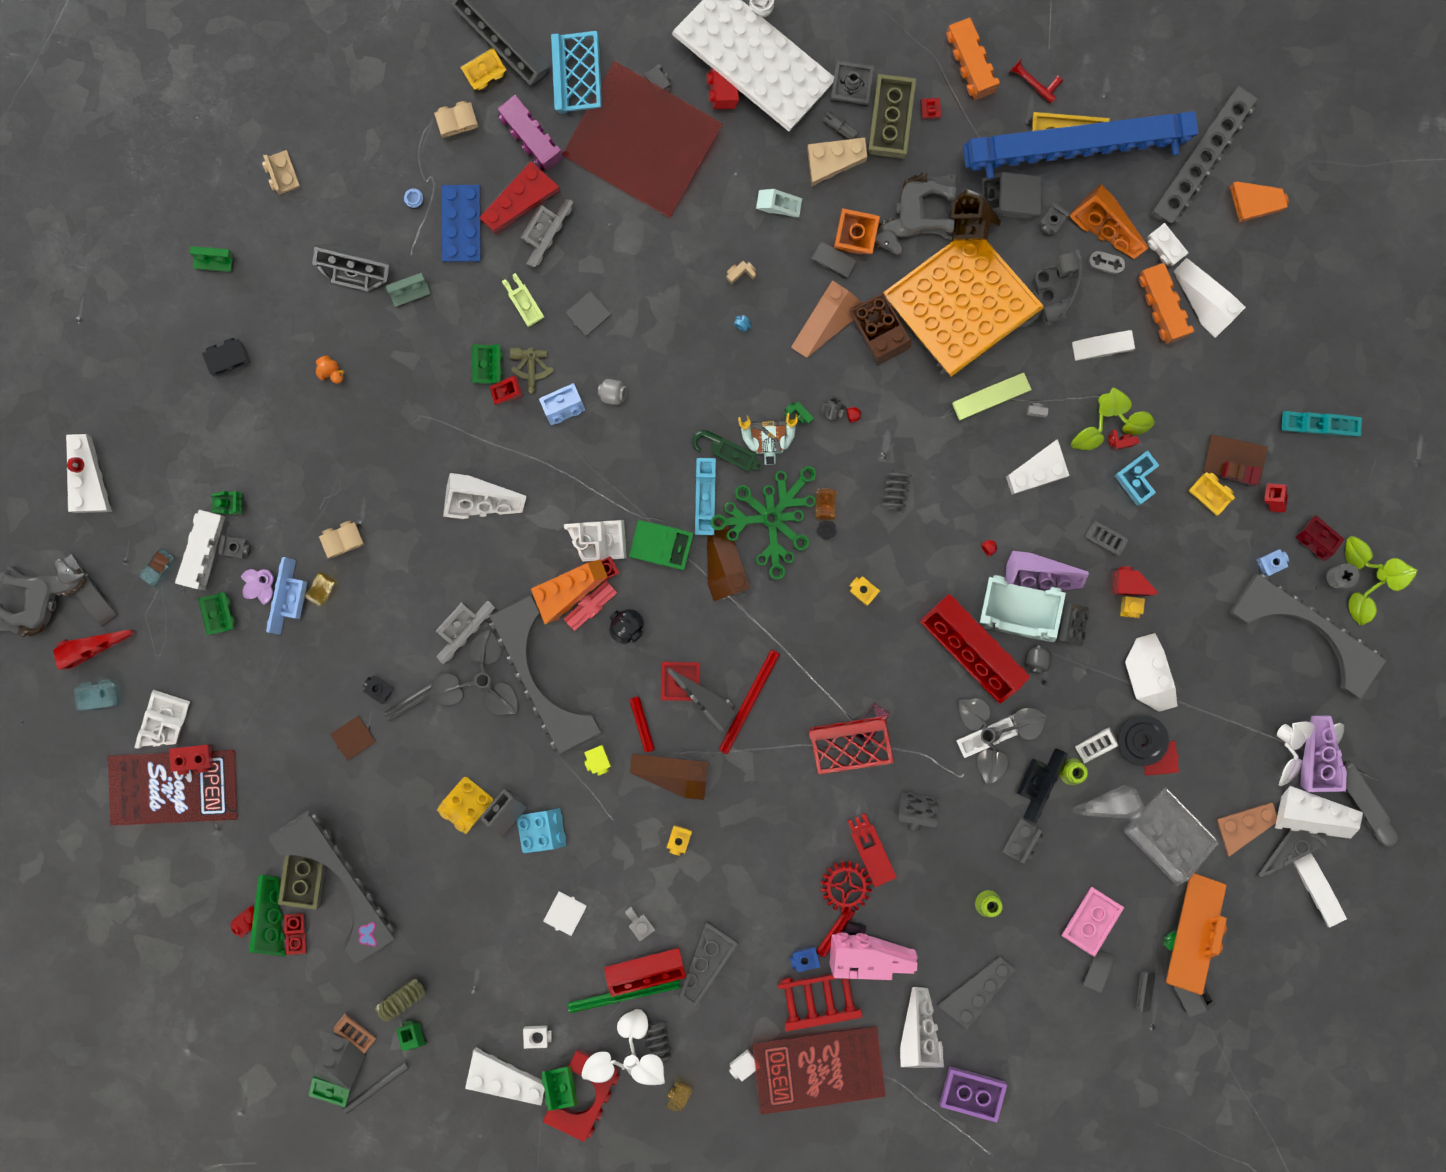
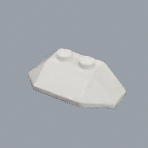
(1151, 674)

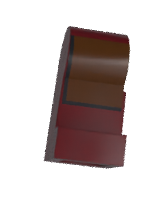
(1241, 473)

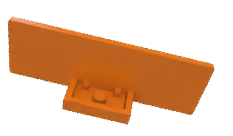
(1198, 934)

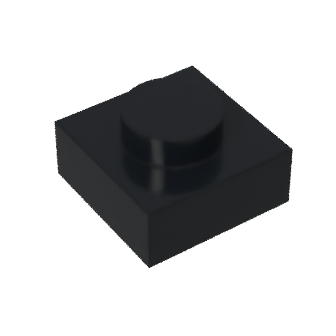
(854, 928)

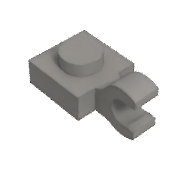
(640, 925)

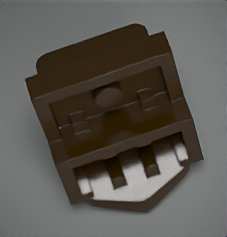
(972, 216)

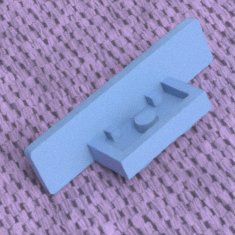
(287, 597)

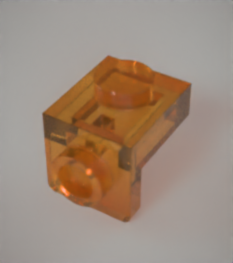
(825, 503)

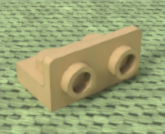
(281, 172)

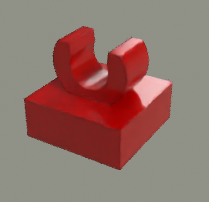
(930, 108)

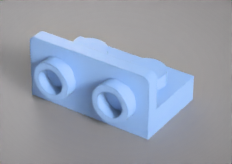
(562, 404)

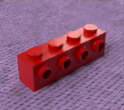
(645, 972)

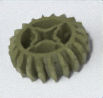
(400, 1000)

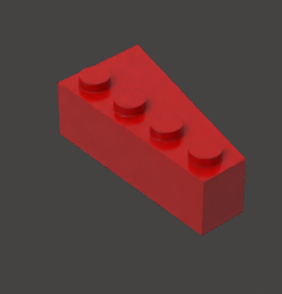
(519, 198)

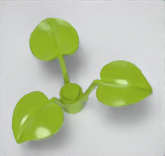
(1113, 404)
(1395, 572)

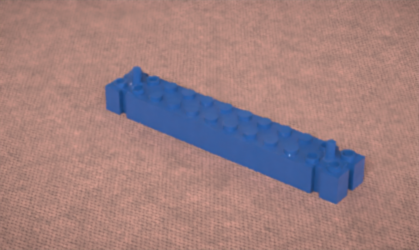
(1080, 139)

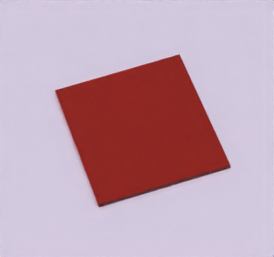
(642, 139)

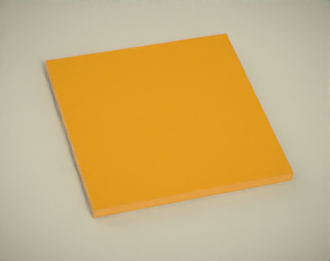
(962, 302)

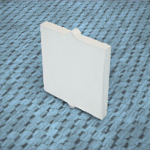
(565, 913)

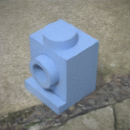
(1266, 562)

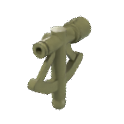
(531, 355)

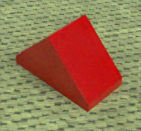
(506, 390)

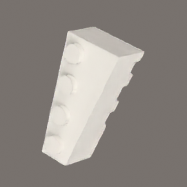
(502, 1079)

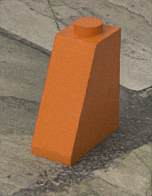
(1257, 200)

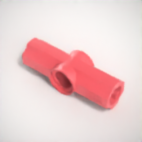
(590, 606)

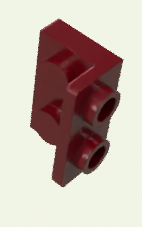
(1320, 538)

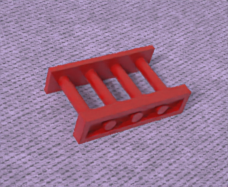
(813, 1018)

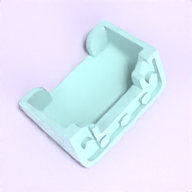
(1022, 610)

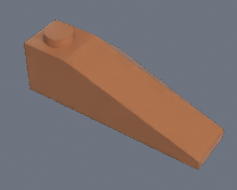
(826, 320)

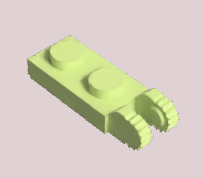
(524, 302)

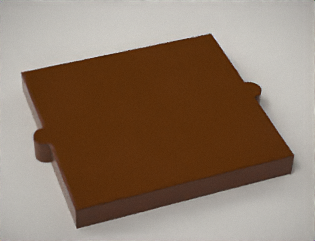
(352, 738)

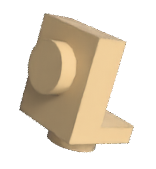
(737, 271)

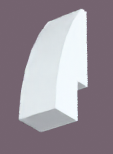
(1103, 345)

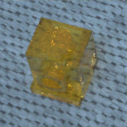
(679, 1096)

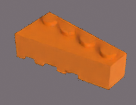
(972, 59)
(1165, 304)
(564, 591)

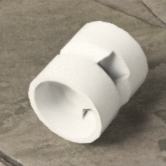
(762, 7)

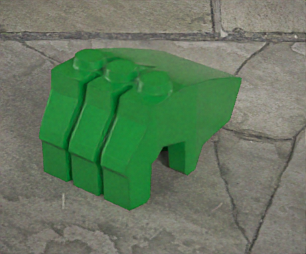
(227, 503)

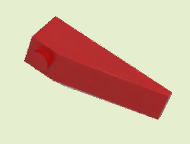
(77, 651)

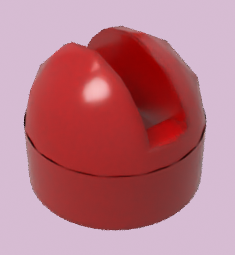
(853, 414)
(77, 460)
(989, 547)

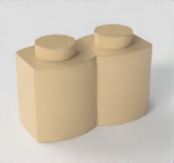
(456, 119)
(341, 540)

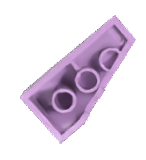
(1042, 573)
(1322, 761)

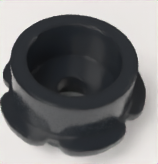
(826, 535)

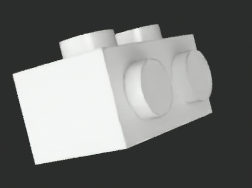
(1166, 245)

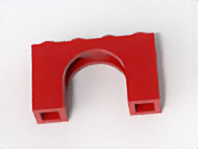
(579, 1123)

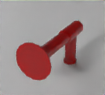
(1042, 90)

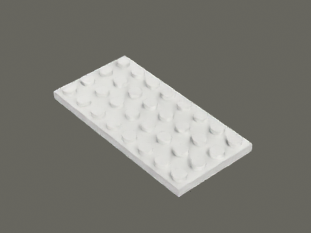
(755, 58)

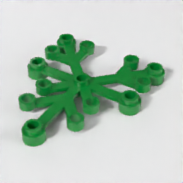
(785, 500)

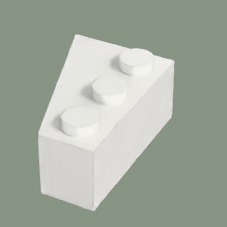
(1039, 470)

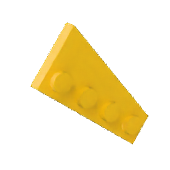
(1045, 121)

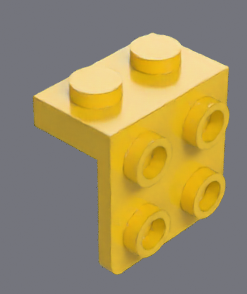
(465, 805)

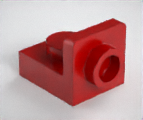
(1125, 442)

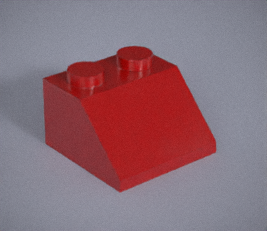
(1131, 582)

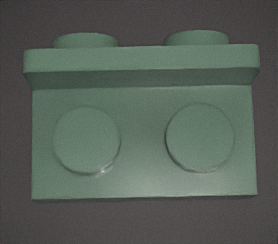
(408, 289)

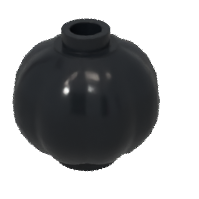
(626, 626)

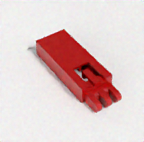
(874, 857)

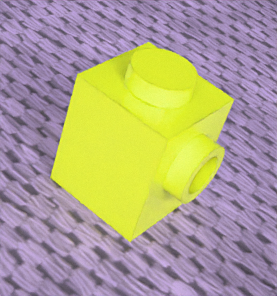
(597, 760)

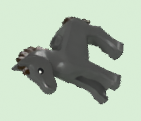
(912, 212)
(39, 597)

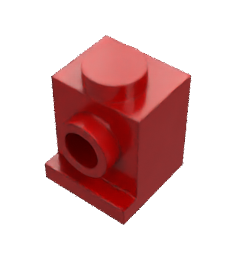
(1276, 497)

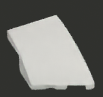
(598, 539)
(162, 720)

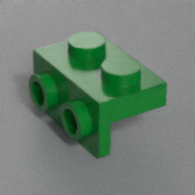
(486, 364)
(216, 613)
(559, 1088)

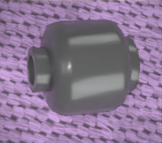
(1038, 659)

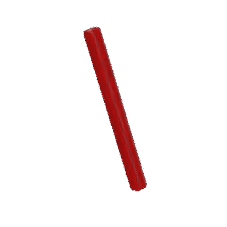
(749, 701)

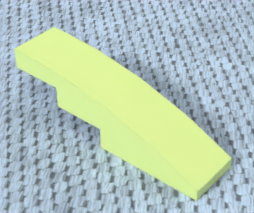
(991, 396)

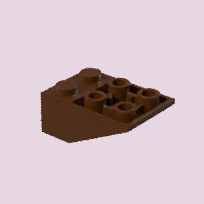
(881, 328)

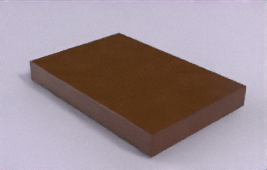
(1231, 450)

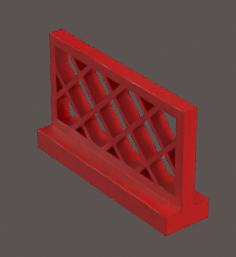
(851, 728)

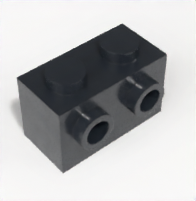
(225, 357)

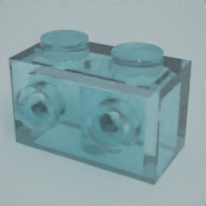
(96, 696)

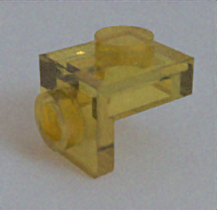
(320, 589)

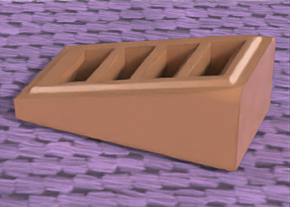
(352, 1023)

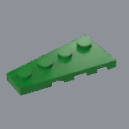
(266, 926)

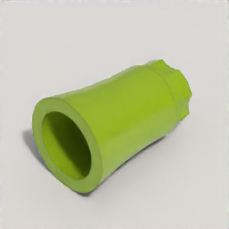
(1067, 769)
(982, 901)

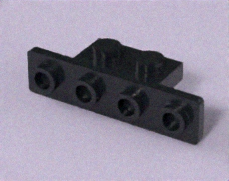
(1039, 783)

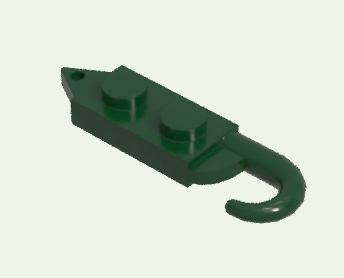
(728, 451)

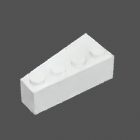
(85, 488)
(200, 550)
(1316, 814)

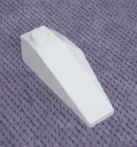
(1210, 300)
(477, 497)
(919, 1040)

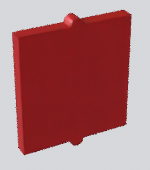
(1167, 764)

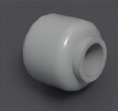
(612, 391)

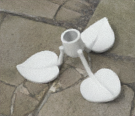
(1295, 738)
(646, 1071)

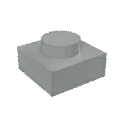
(1037, 410)

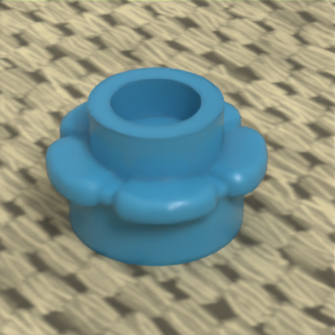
(742, 323)

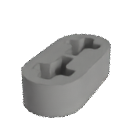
(1105, 267)

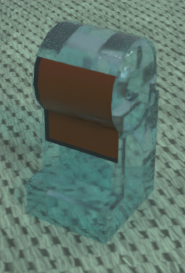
(156, 567)

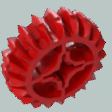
(843, 903)

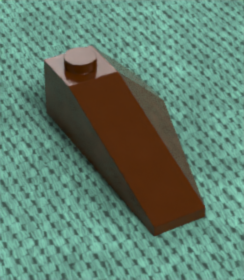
(725, 568)
(673, 774)

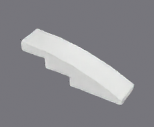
(973, 744)
(1319, 890)

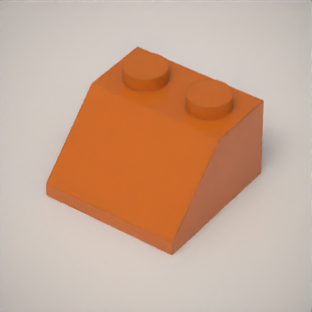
(856, 232)

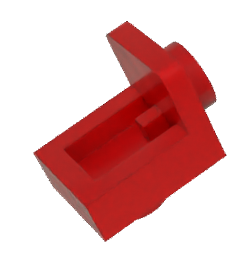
(243, 922)

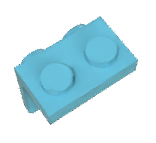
(541, 831)

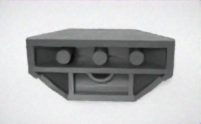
(351, 265)

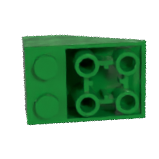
(661, 545)

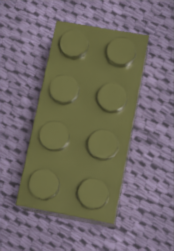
(891, 116)
(302, 882)

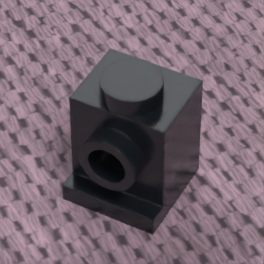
(384, 689)

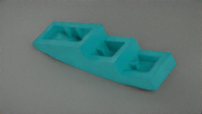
(1321, 423)

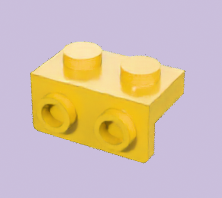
(483, 69)
(1212, 493)

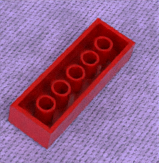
(974, 649)

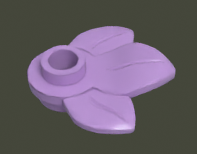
(256, 587)

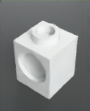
(529, 1042)
(743, 1066)

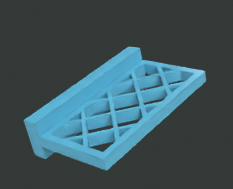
(561, 77)

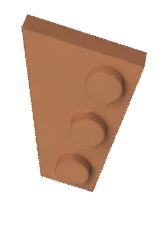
(1245, 826)

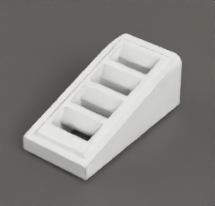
(1114, 743)

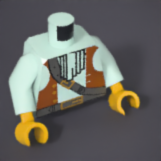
(768, 437)

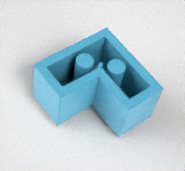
(1133, 479)

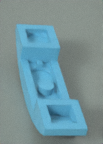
(705, 495)

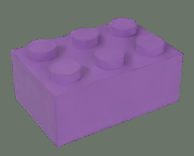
(973, 1094)

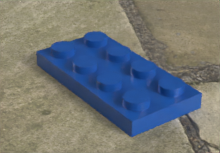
(461, 223)

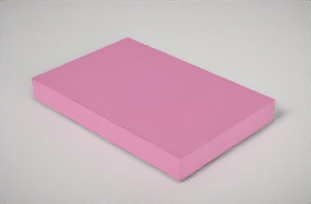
(1092, 921)

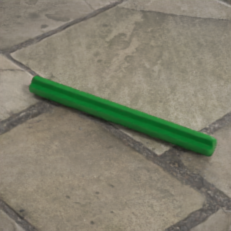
(606, 999)

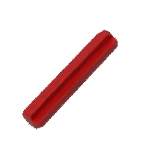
(642, 724)
(838, 927)

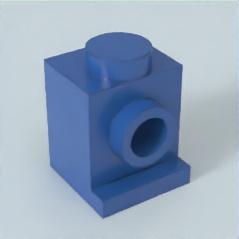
(810, 954)

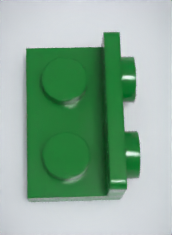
(212, 258)
(328, 1092)

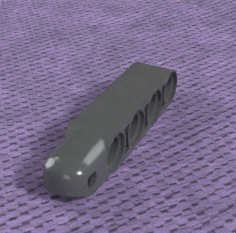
(1373, 813)

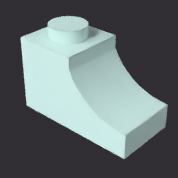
(778, 202)

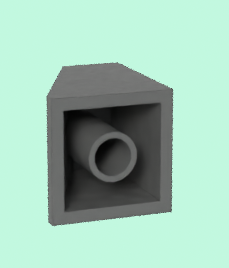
(1013, 194)

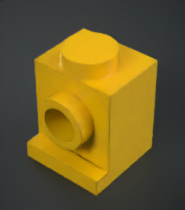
(866, 597)
(1132, 607)
(679, 832)

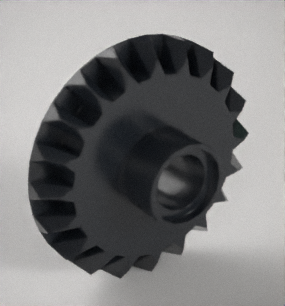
(1156, 743)

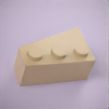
(834, 157)

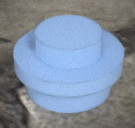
(413, 198)

